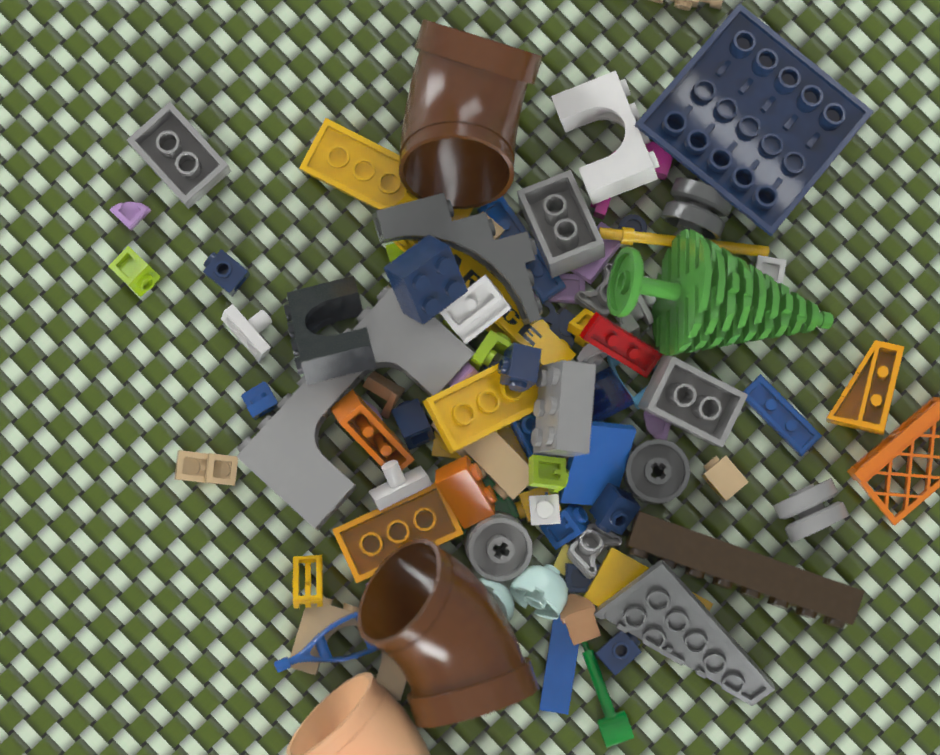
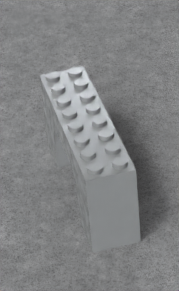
(287, 446)

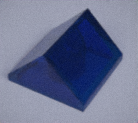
(609, 396)

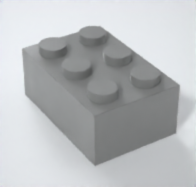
(179, 155)
(561, 223)
(692, 400)
(564, 409)

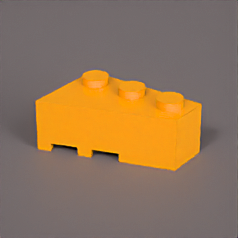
(870, 392)

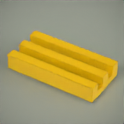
(308, 599)

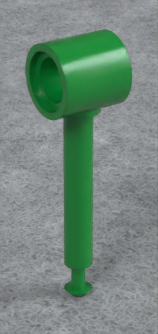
(614, 726)

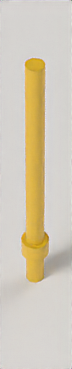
(629, 236)

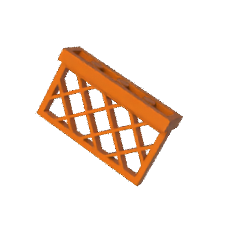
(891, 447)

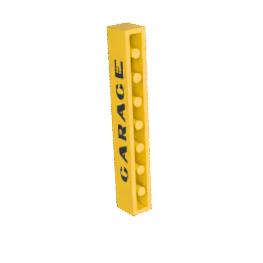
(510, 324)

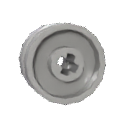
(811, 510)
(506, 561)

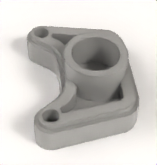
(596, 300)
(588, 548)

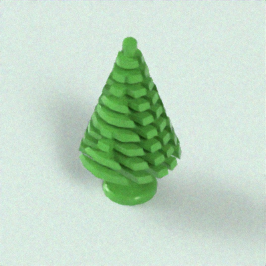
(708, 298)

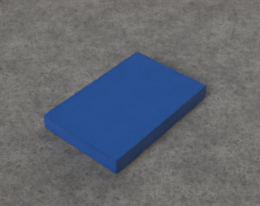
(603, 465)

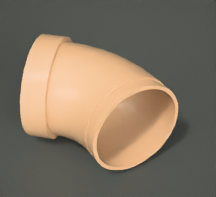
(358, 720)

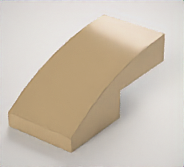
(206, 468)

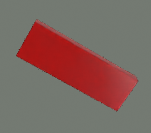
(620, 344)

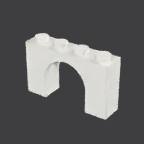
(631, 163)

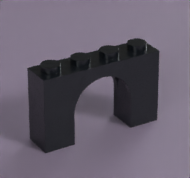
(332, 355)

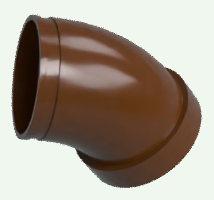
(463, 116)
(443, 636)

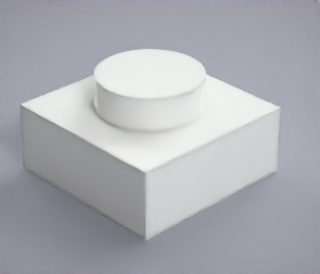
(544, 509)

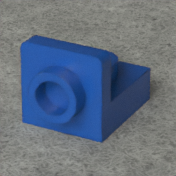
(260, 400)
(573, 523)

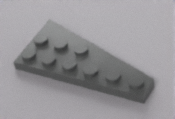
(679, 626)

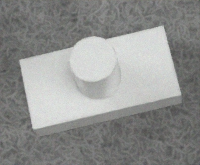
(248, 330)
(398, 484)

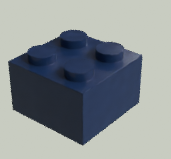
(426, 279)

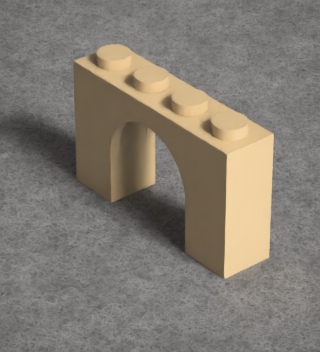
(318, 618)

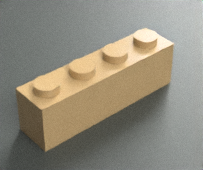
(499, 463)

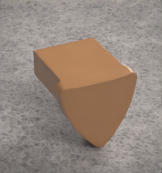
(385, 389)
(580, 619)

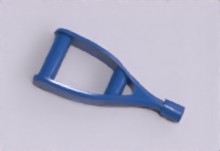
(323, 650)

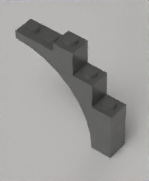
(472, 236)

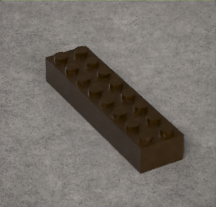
(744, 569)

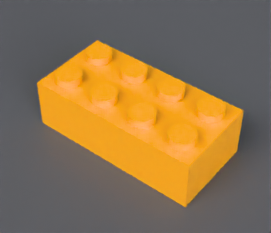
(378, 533)

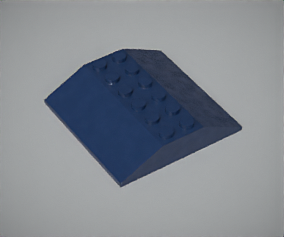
(754, 119)

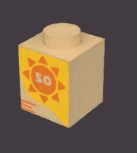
(723, 477)

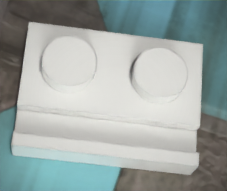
(476, 309)

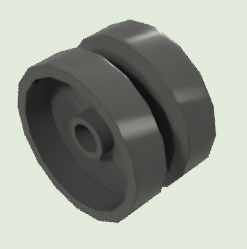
(696, 208)
(673, 468)

